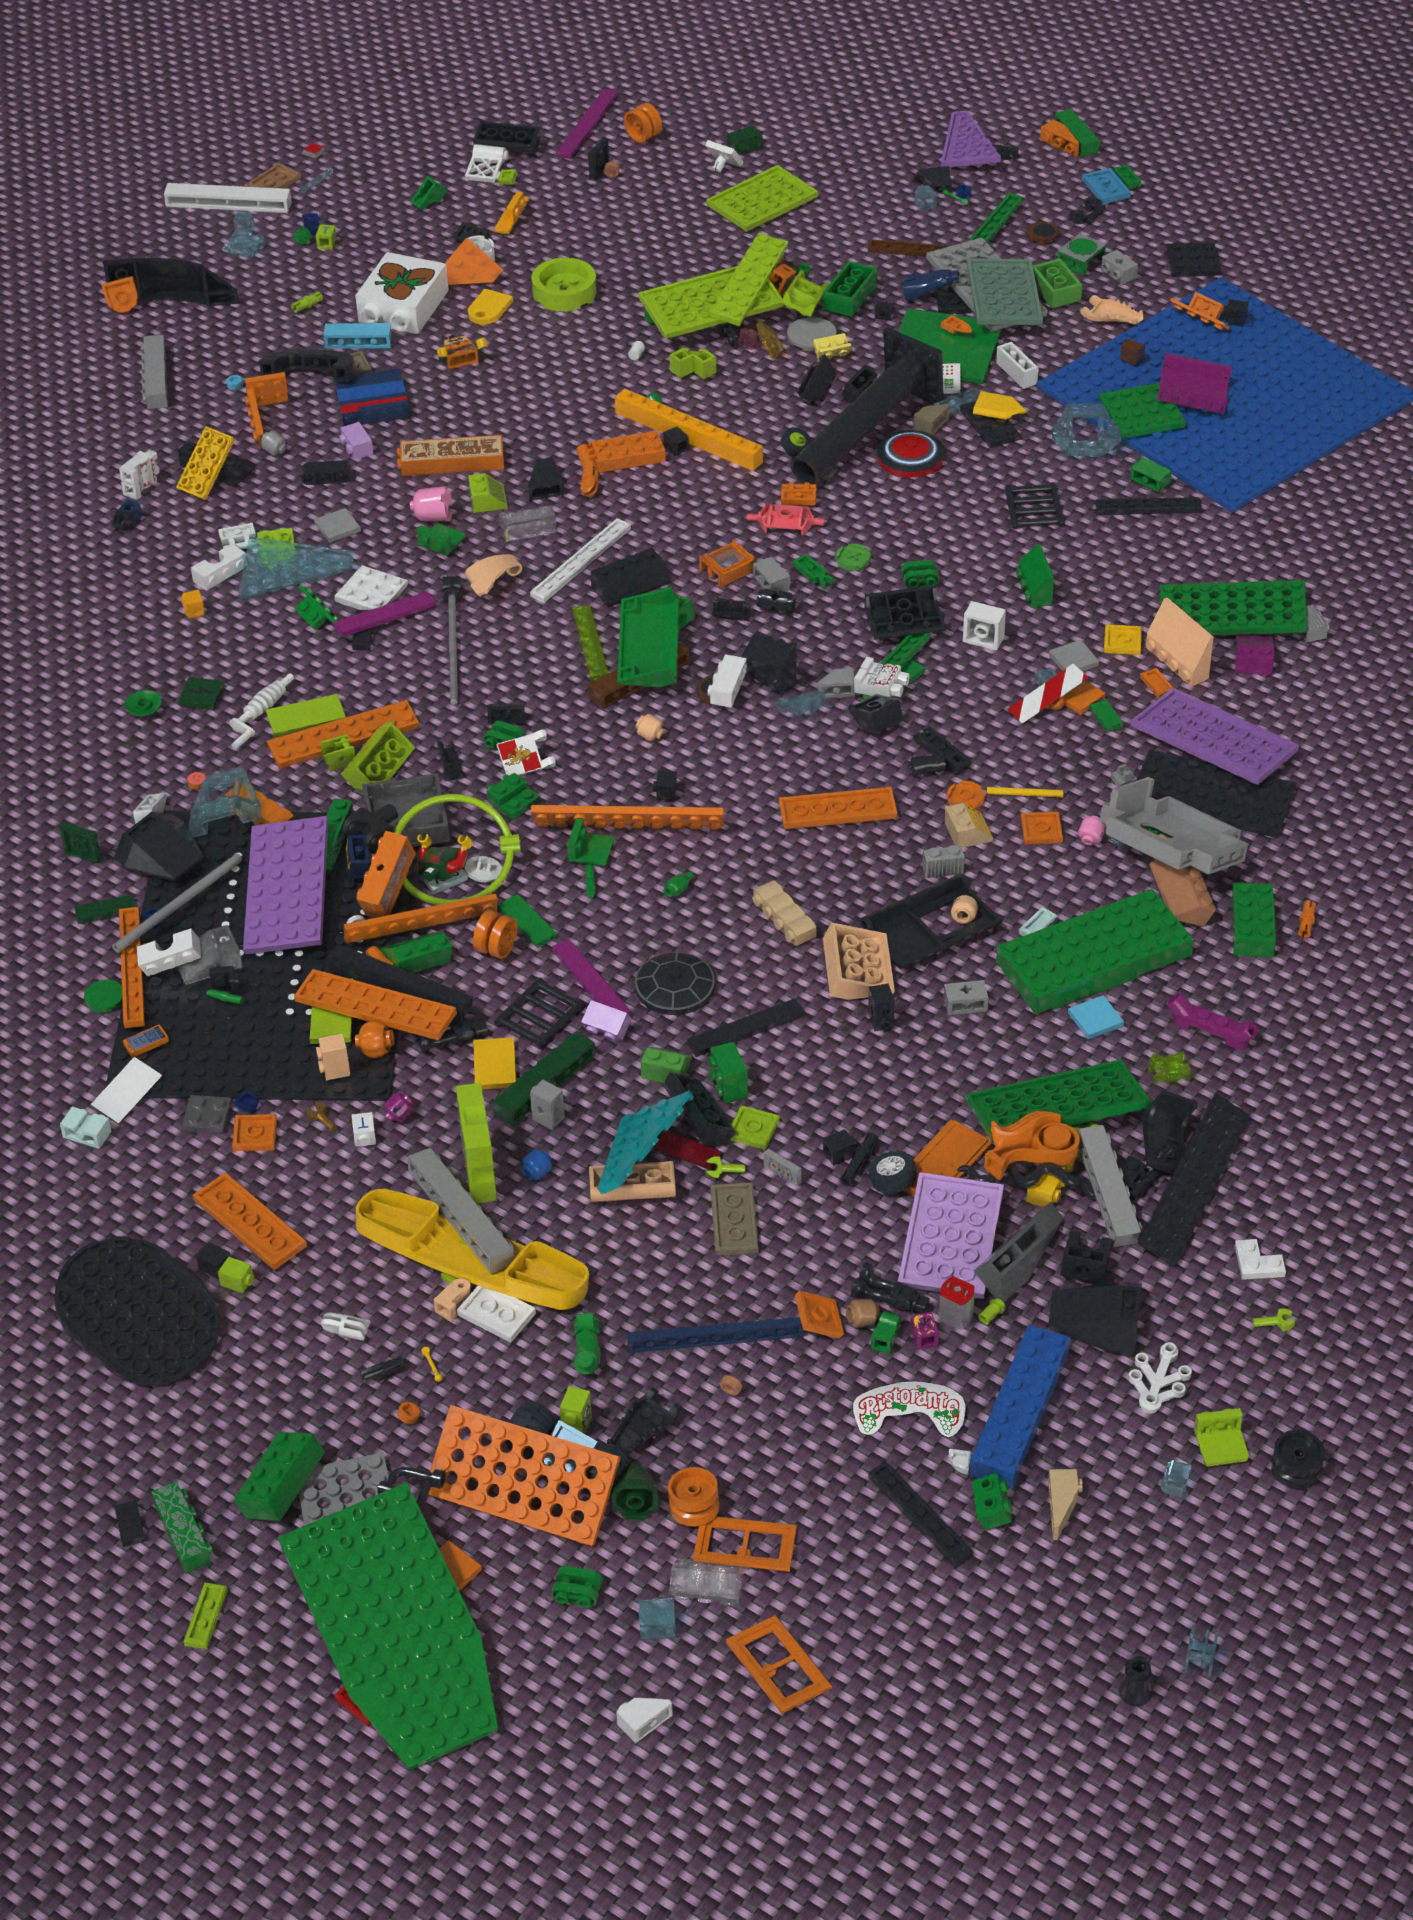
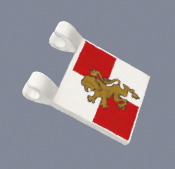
(522, 755)

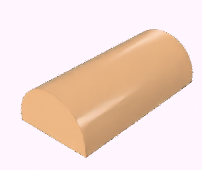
(645, 1182)

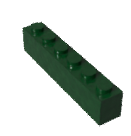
(554, 1068)

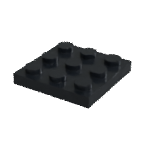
(1193, 259)

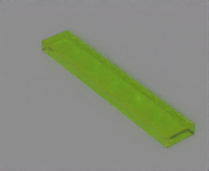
(589, 642)

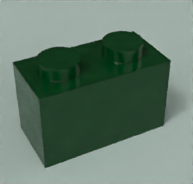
(745, 140)

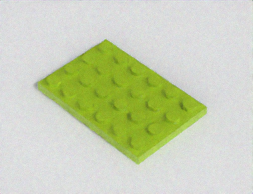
(762, 198)

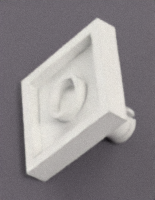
(723, 154)

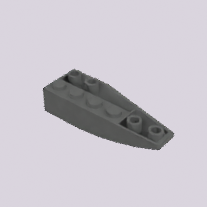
(1018, 1256)

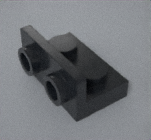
(469, 230)

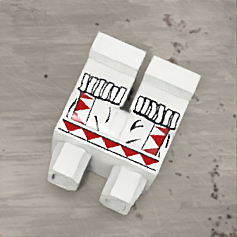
(140, 473)
(880, 679)

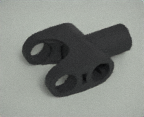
(371, 824)

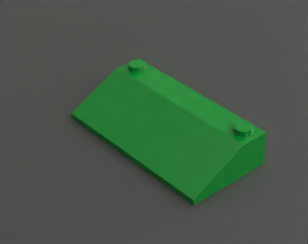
(649, 639)

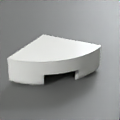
(960, 1460)

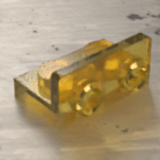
(769, 340)

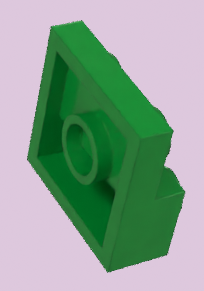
(512, 796)

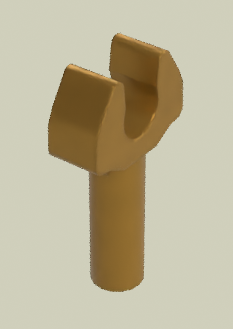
(320, 1115)

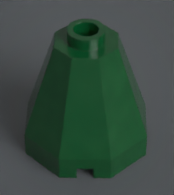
(635, 1493)

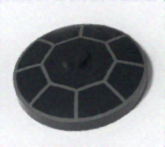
(674, 983)

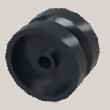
(1297, 1459)

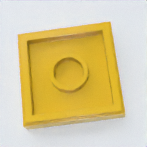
(1122, 639)

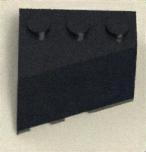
(772, 662)

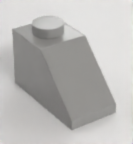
(838, 683)

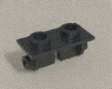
(737, 609)

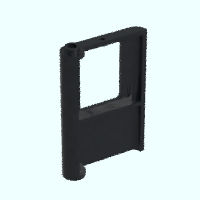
(910, 937)

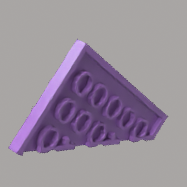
(967, 143)

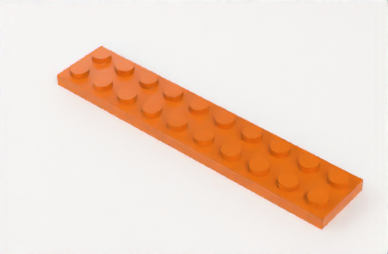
(628, 815)

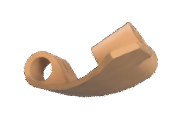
(486, 571)

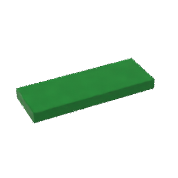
(528, 921)

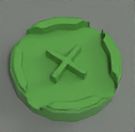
(853, 557)

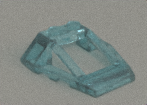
(1106, 438)
(205, 811)

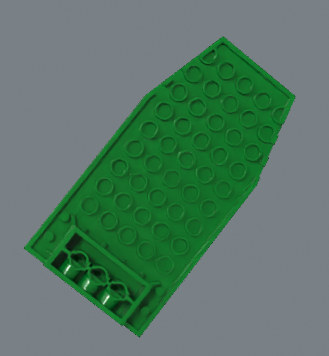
(395, 1625)

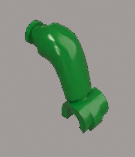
(588, 1349)

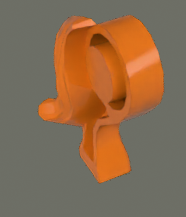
(1033, 1139)

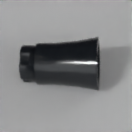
(1136, 1683)

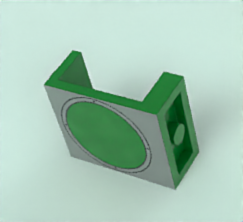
(1080, 251)

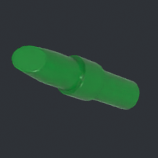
(225, 996)

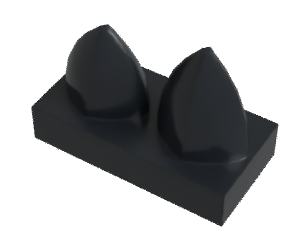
(506, 713)

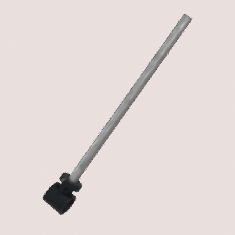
(452, 595)

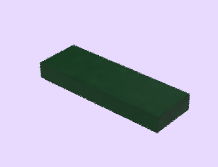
(102, 909)

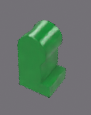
(886, 1332)

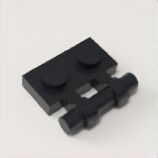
(1136, 1170)

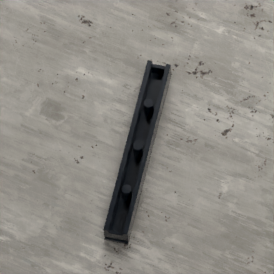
(381, 974)

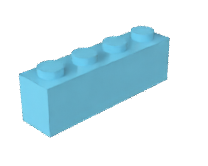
(357, 335)

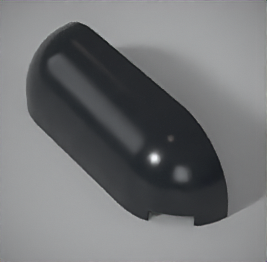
(816, 380)

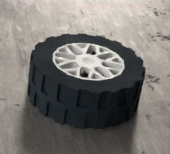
(892, 1172)

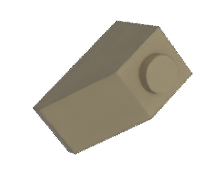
(931, 418)

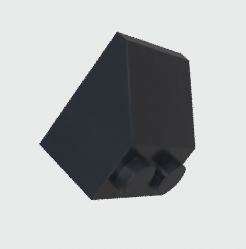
(877, 713)

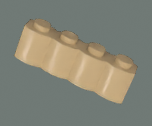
(784, 913)

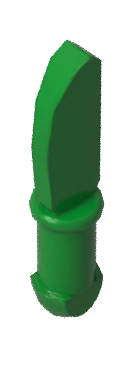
(590, 881)

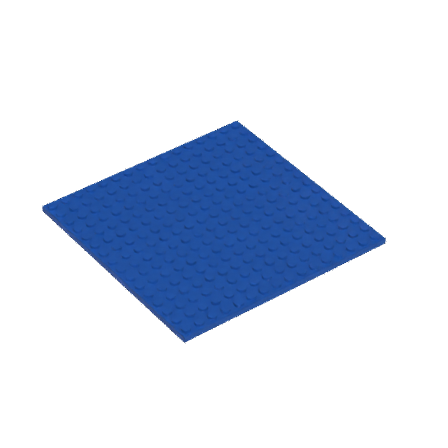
(1286, 395)

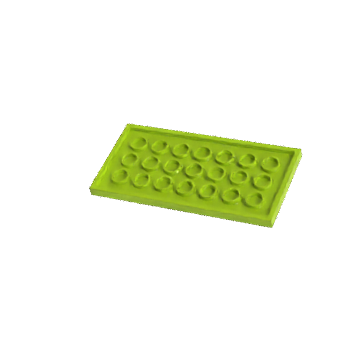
(687, 303)

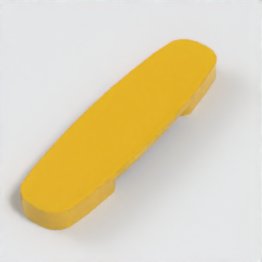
(422, 1234)

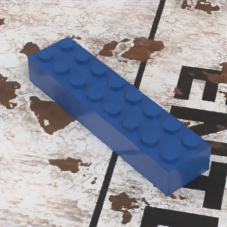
(1020, 1405)

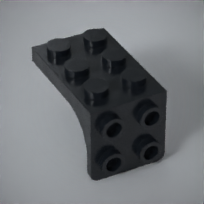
(1165, 1128)

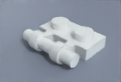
(236, 534)

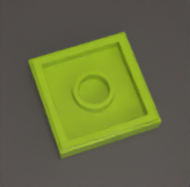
(754, 1127)

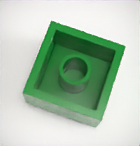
(728, 1073)

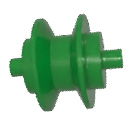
(302, 236)

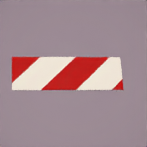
(1047, 693)

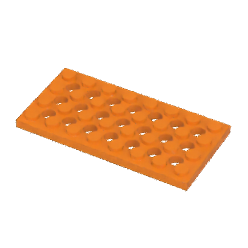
(542, 1444)

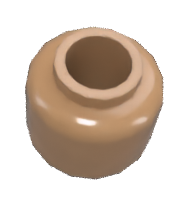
(862, 1313)

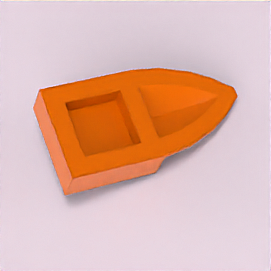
(954, 324)

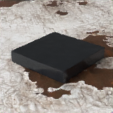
(598, 158)
(951, 303)

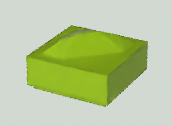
(507, 177)

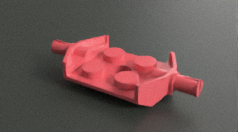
(773, 517)

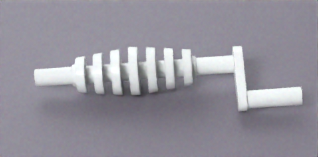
(257, 706)

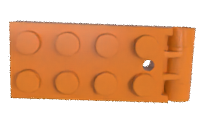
(623, 452)

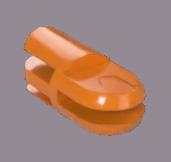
(589, 480)

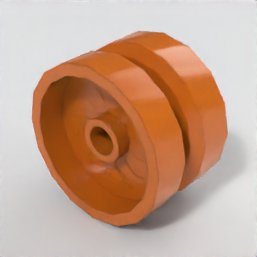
(642, 122)
(495, 934)
(693, 1496)

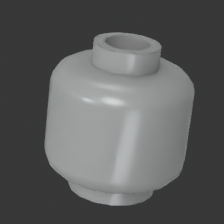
(273, 443)

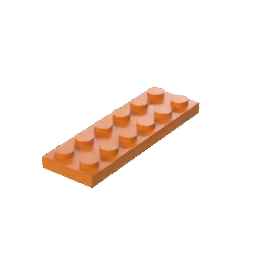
(837, 808)
(249, 1221)

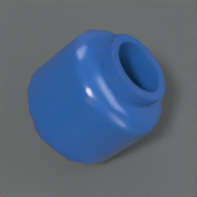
(536, 1164)

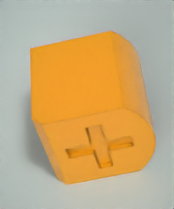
(192, 604)

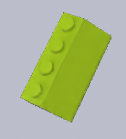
(378, 757)

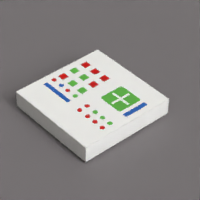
(951, 378)

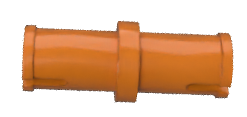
(1307, 919)

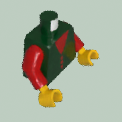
(441, 861)

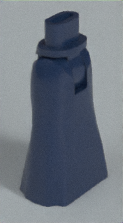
(919, 284)

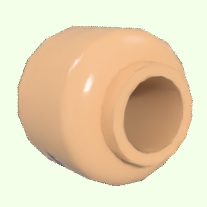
(649, 727)
(964, 909)

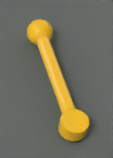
(426, 1352)

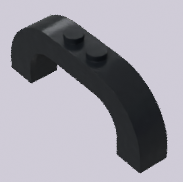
(325, 360)

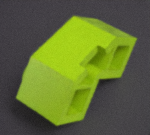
(700, 362)

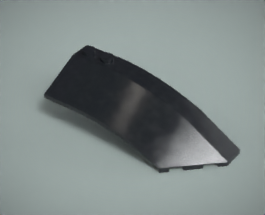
(172, 280)

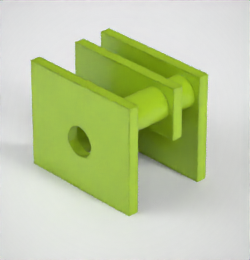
(337, 752)

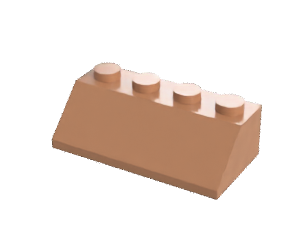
(1184, 892)

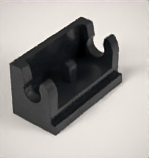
(449, 762)

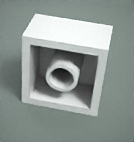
(984, 625)

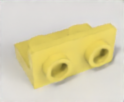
(832, 346)

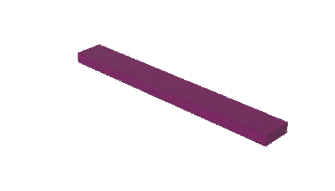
(587, 123)

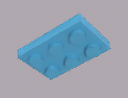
(1106, 186)

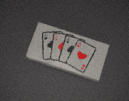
(782, 1167)

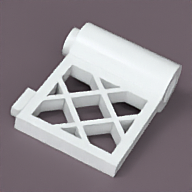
(486, 155)

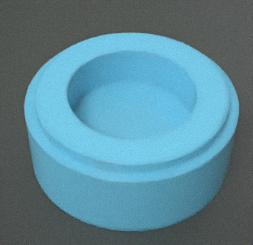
(234, 382)

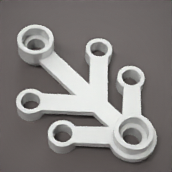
(1159, 1380)

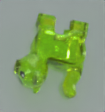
(1172, 1065)

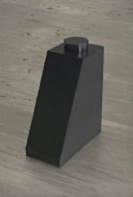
(545, 480)

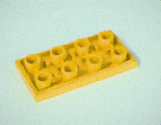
(205, 463)

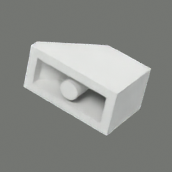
(643, 1716)

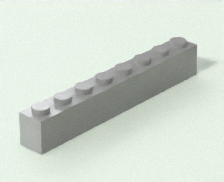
(461, 1210)

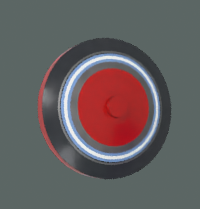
(910, 453)

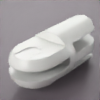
(345, 1325)

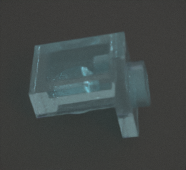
(1043, 675)

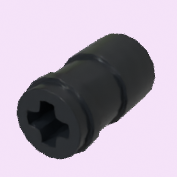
(927, 764)

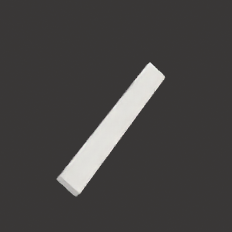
(580, 560)

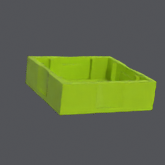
(476, 1142)

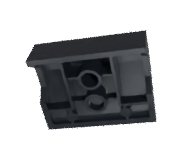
(903, 612)

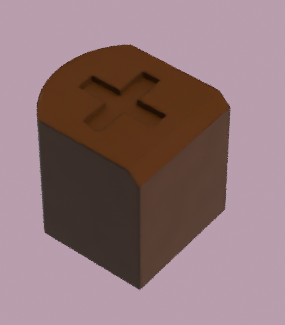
(1132, 352)

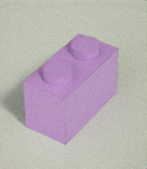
(356, 440)
(606, 1020)

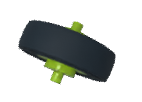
(794, 440)

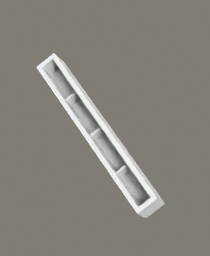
(227, 197)

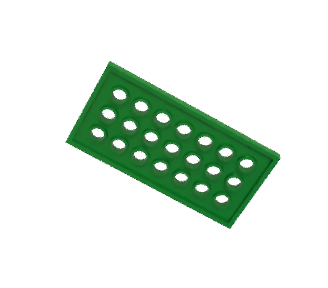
(1242, 602)
(1075, 1094)

